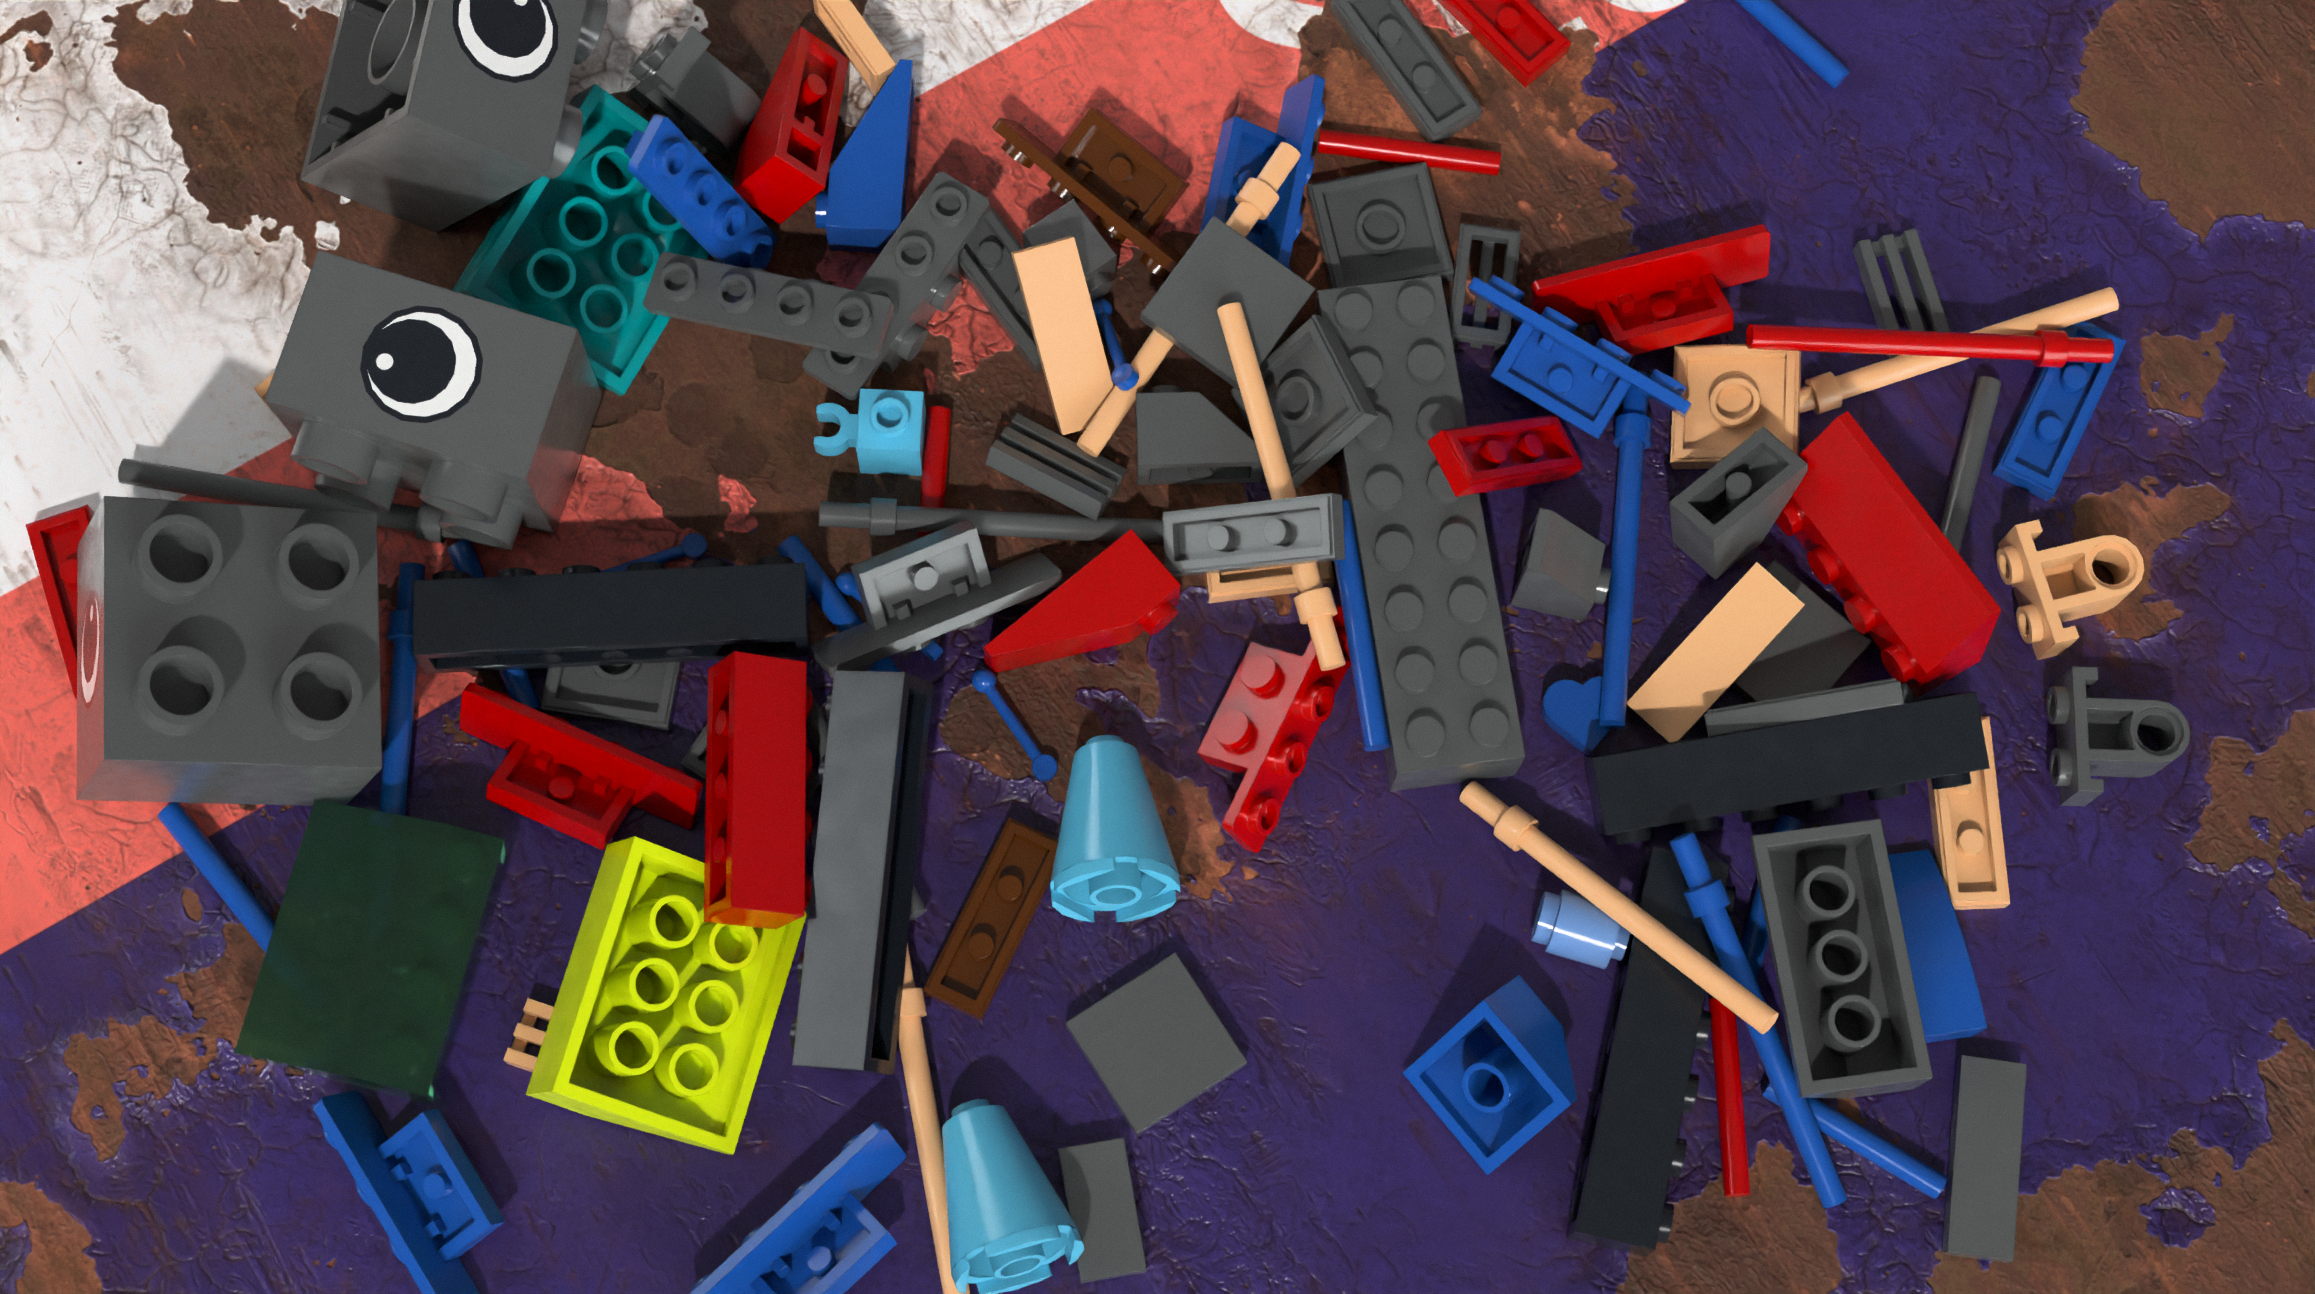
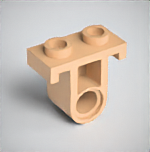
(2061, 583)

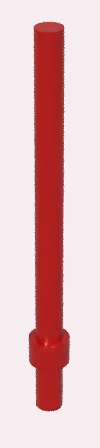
(2044, 348)

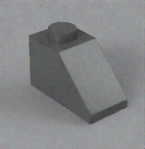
(1189, 441)
(1735, 502)
(1560, 569)

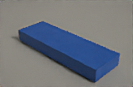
(2055, 418)

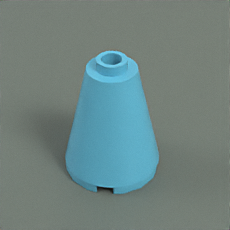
(1111, 839)
(1000, 1204)

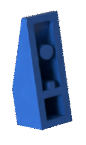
(872, 172)

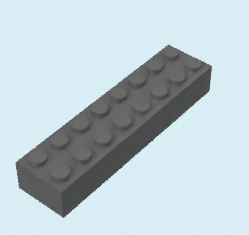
(1421, 545)

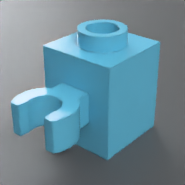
(885, 431)

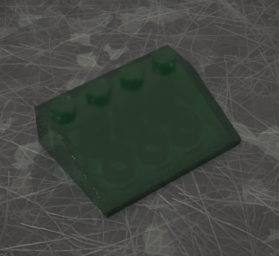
(373, 949)

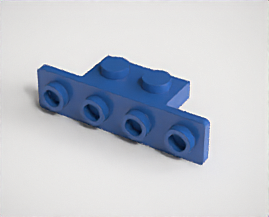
(1247, 148)
(698, 196)
(1565, 372)
(416, 1187)
(820, 1236)

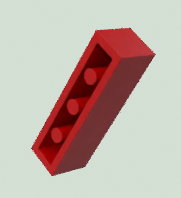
(756, 791)

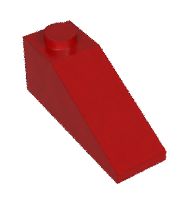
(794, 129)
(1095, 609)

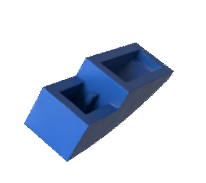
(1936, 950)

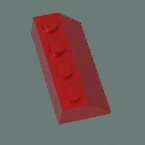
(1887, 560)

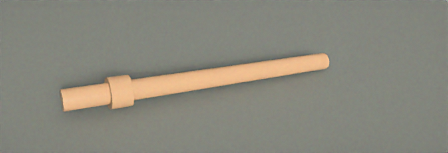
(1254, 203)
(1827, 391)
(1314, 603)
(1521, 831)
(925, 1119)

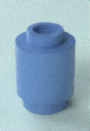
(1578, 930)

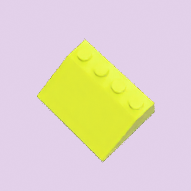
(662, 1009)

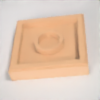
(1732, 398)

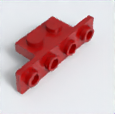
(1660, 294)
(1268, 729)
(569, 774)

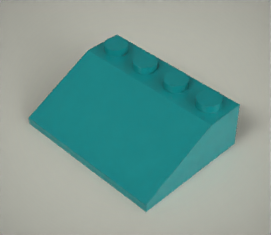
(585, 246)

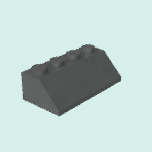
(1841, 961)

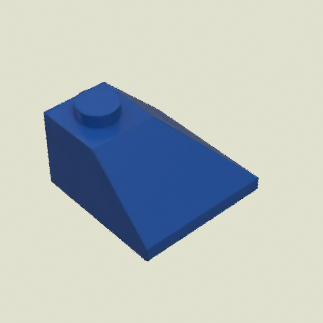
(1498, 1074)

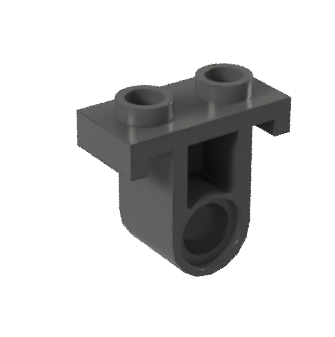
(694, 90)
(2103, 738)

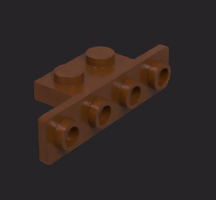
(1112, 177)

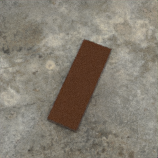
(993, 921)

